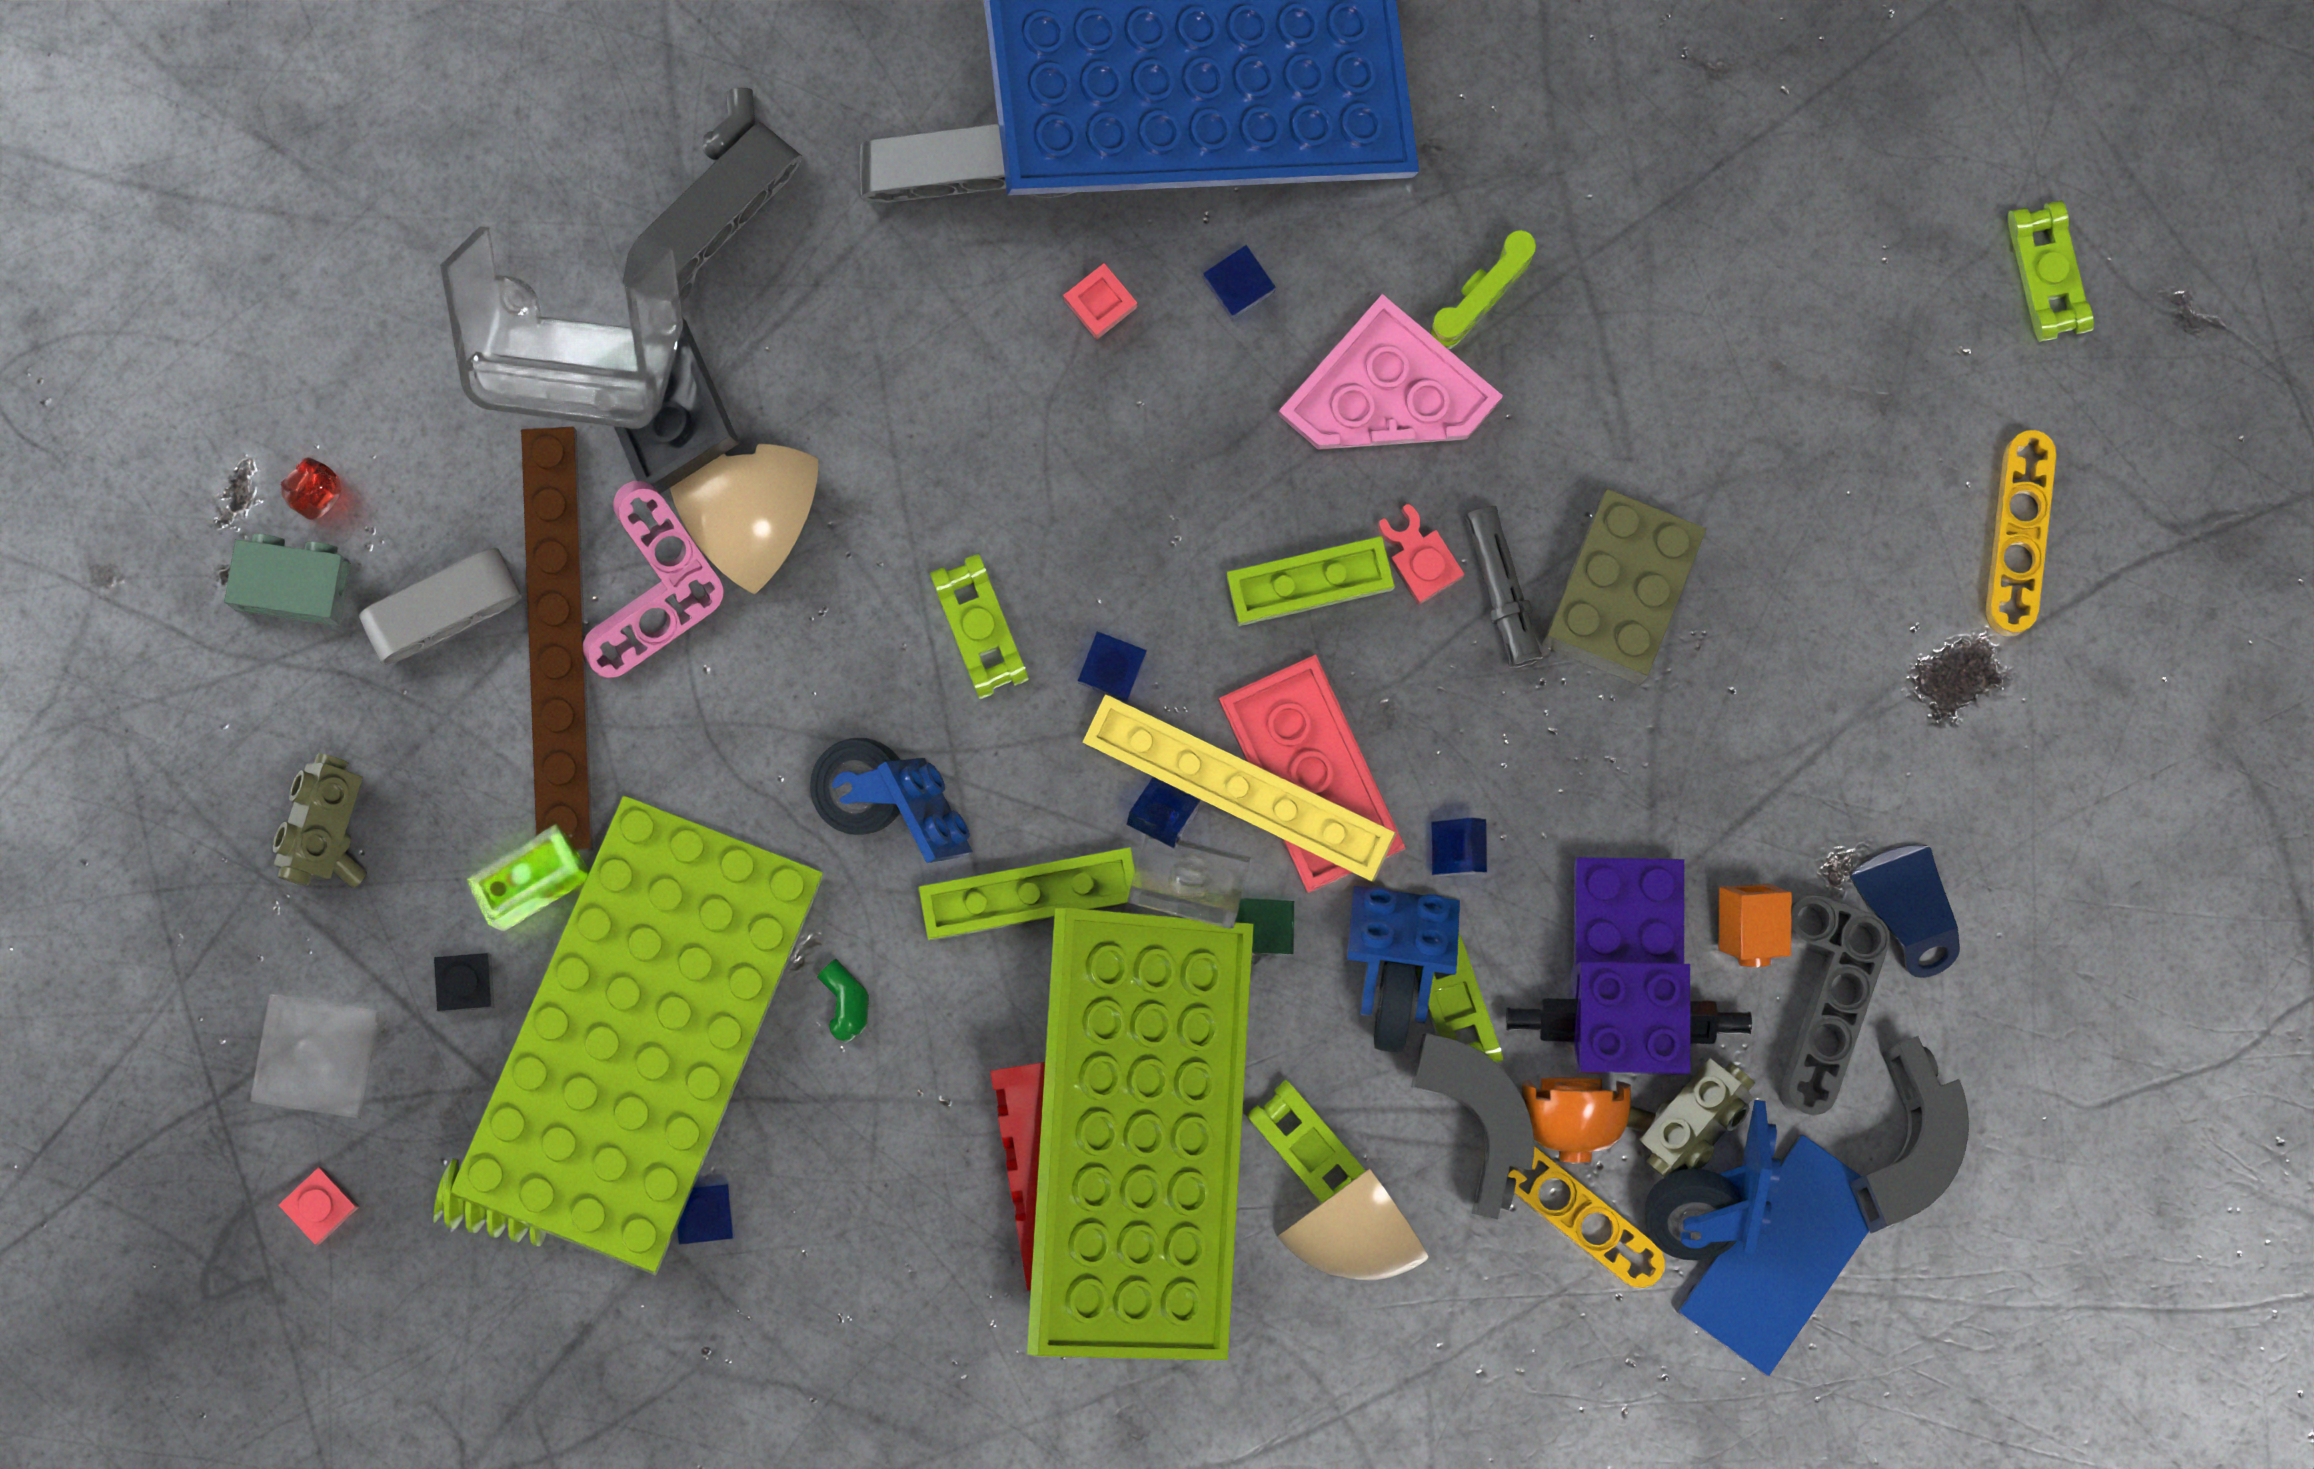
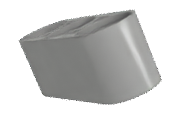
(439, 606)

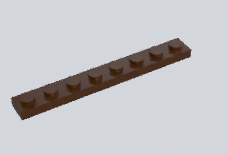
(557, 633)

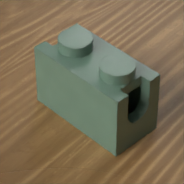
(288, 580)

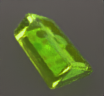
(528, 878)

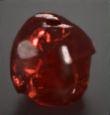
(311, 488)

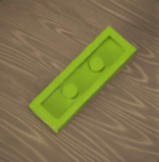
(1310, 581)

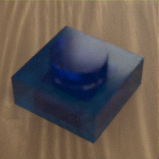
(1239, 282)
(1112, 666)
(1163, 812)
(1459, 847)
(707, 1216)

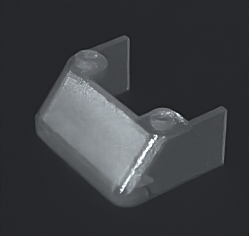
(554, 366)

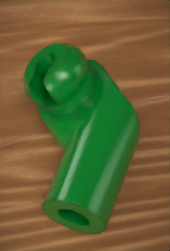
(851, 1001)

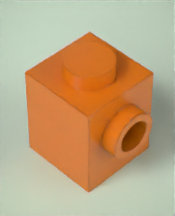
(1755, 923)

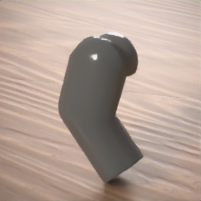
(739, 121)

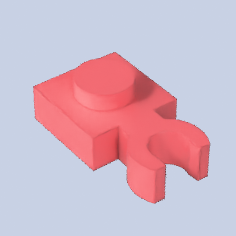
(1424, 561)

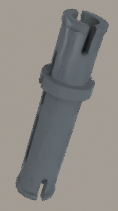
(1508, 604)

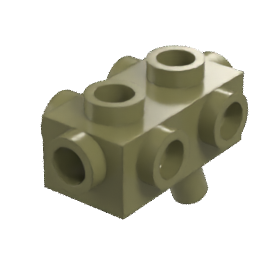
(315, 834)
(1689, 1126)

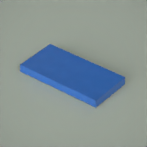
(1767, 1298)

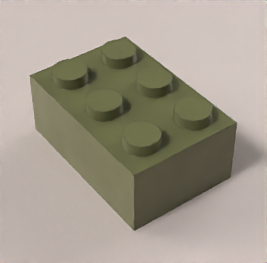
(1624, 587)

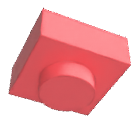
(1100, 301)
(318, 1206)

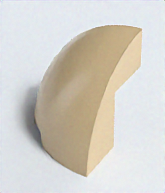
(748, 510)
(1356, 1234)

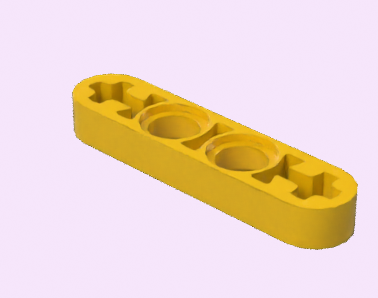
(2024, 533)
(1579, 1206)

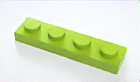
(1026, 893)

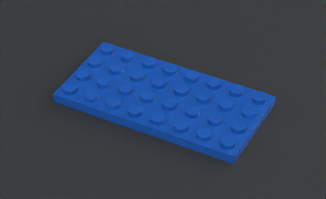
(1198, 93)

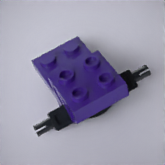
(1629, 975)

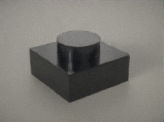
(464, 982)

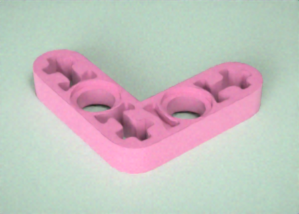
(674, 578)

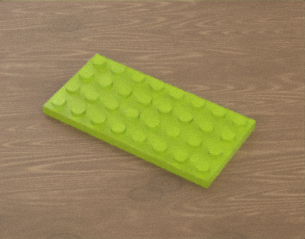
(637, 1035)
(1140, 1137)

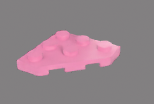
(1389, 388)

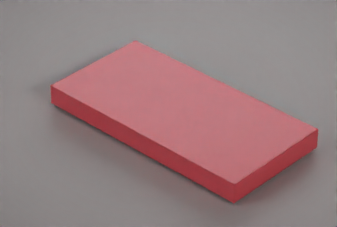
(1300, 734)

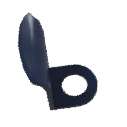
(1911, 901)

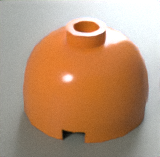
(1577, 1115)

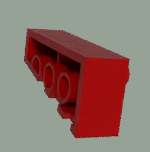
(1020, 1118)

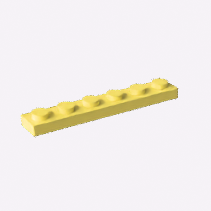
(1239, 788)

